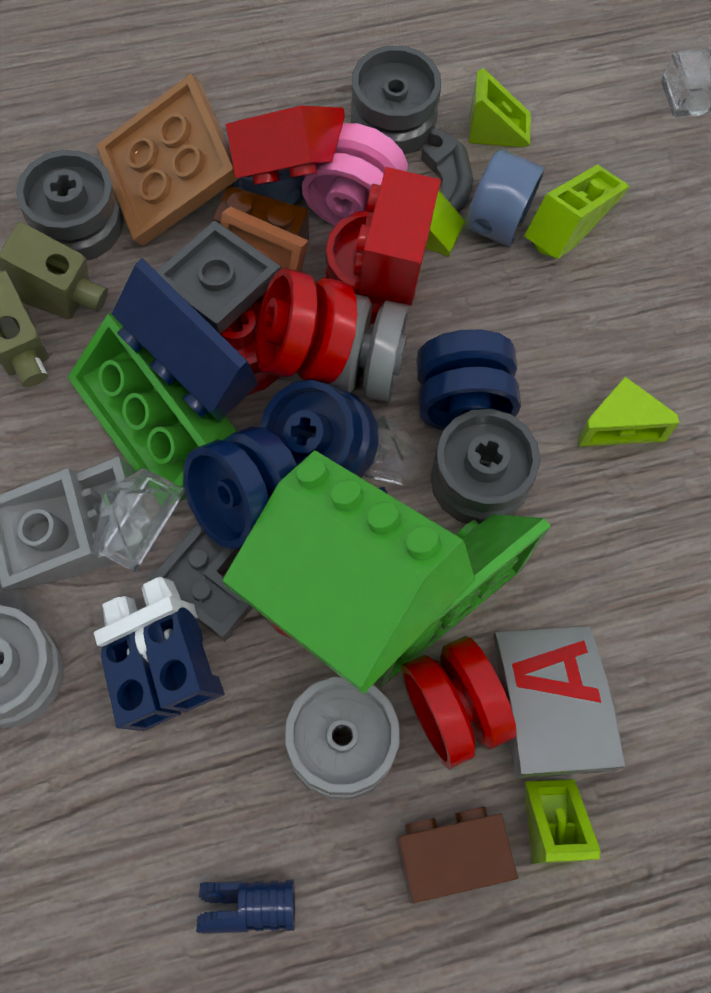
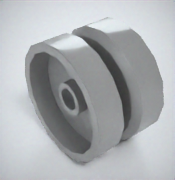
(376, 350)
(28, 668)
(333, 708)

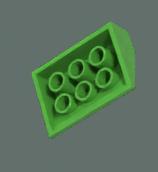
(496, 553)
(347, 569)

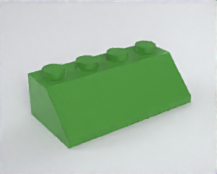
(139, 408)

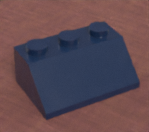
(182, 344)

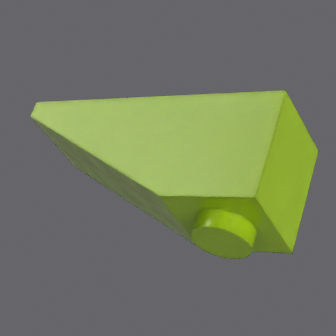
(574, 210)

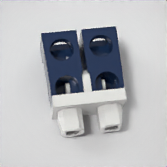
(154, 658)

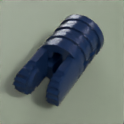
(259, 906)

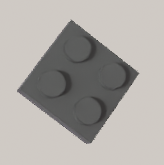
(219, 275)

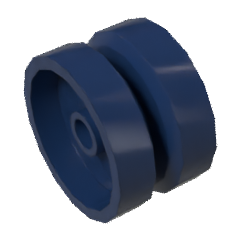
(465, 374)
(325, 420)
(233, 481)

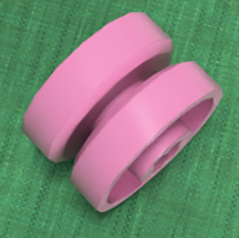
(346, 182)

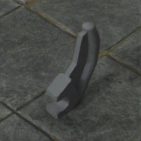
(452, 166)

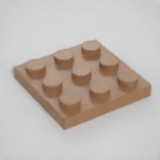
(167, 160)

